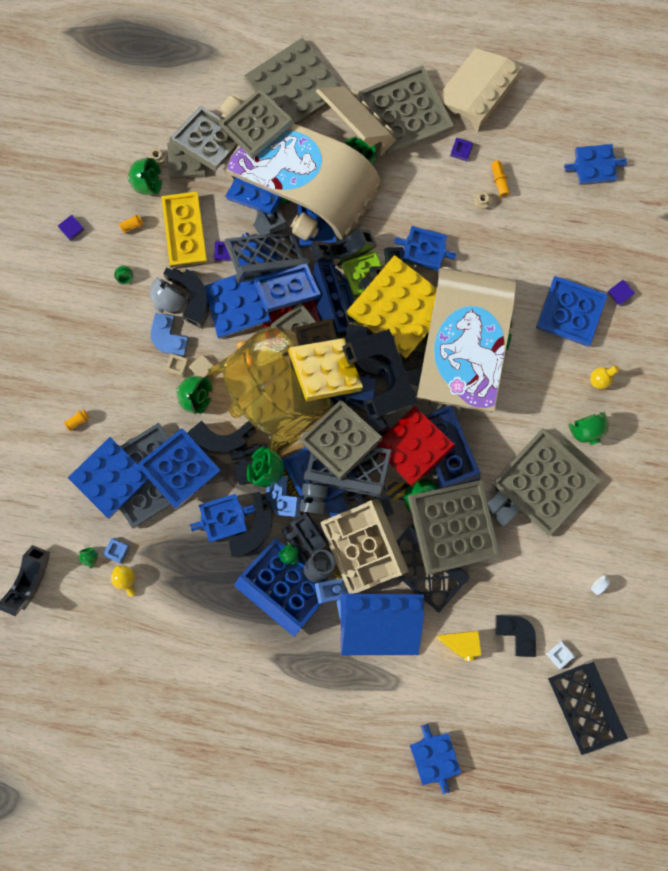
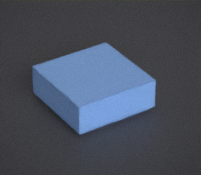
(116, 550)

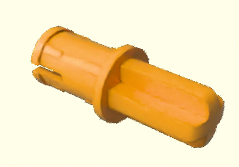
(500, 178)

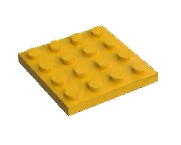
(398, 302)

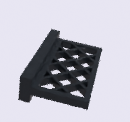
(455, 573)
(604, 702)

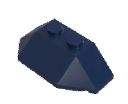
(334, 297)

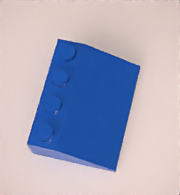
(280, 588)
(381, 624)

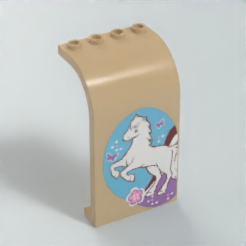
(314, 174)
(467, 340)

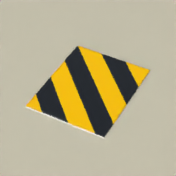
(396, 490)

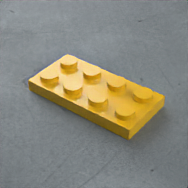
(184, 229)

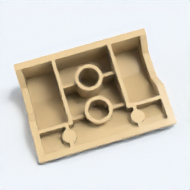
(479, 86)
(358, 117)
(364, 546)

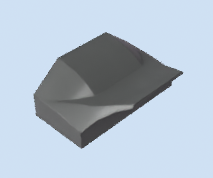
(269, 223)

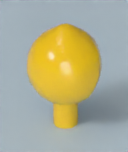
(603, 377)
(123, 578)

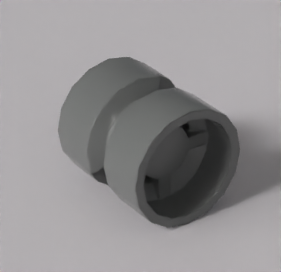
(314, 492)
(502, 508)
(319, 566)

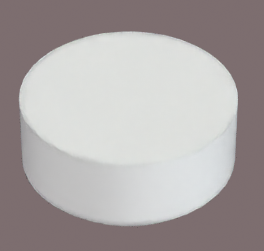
(600, 585)

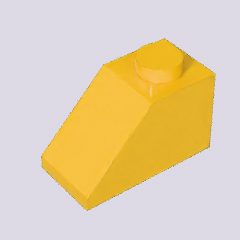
(462, 644)

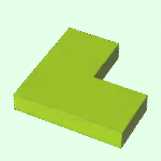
(357, 268)

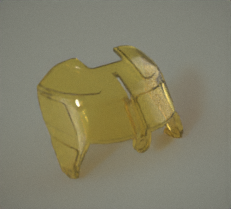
(280, 406)

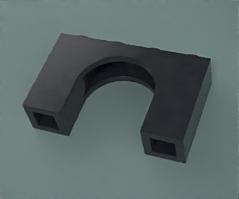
(383, 348)

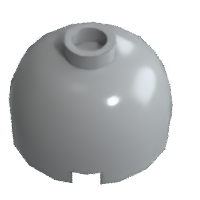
(166, 296)

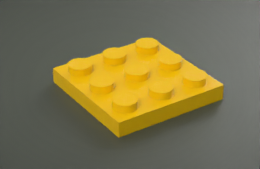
(324, 370)

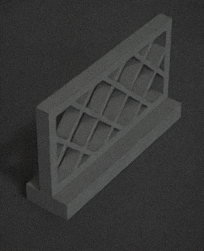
(247, 272)
(348, 483)

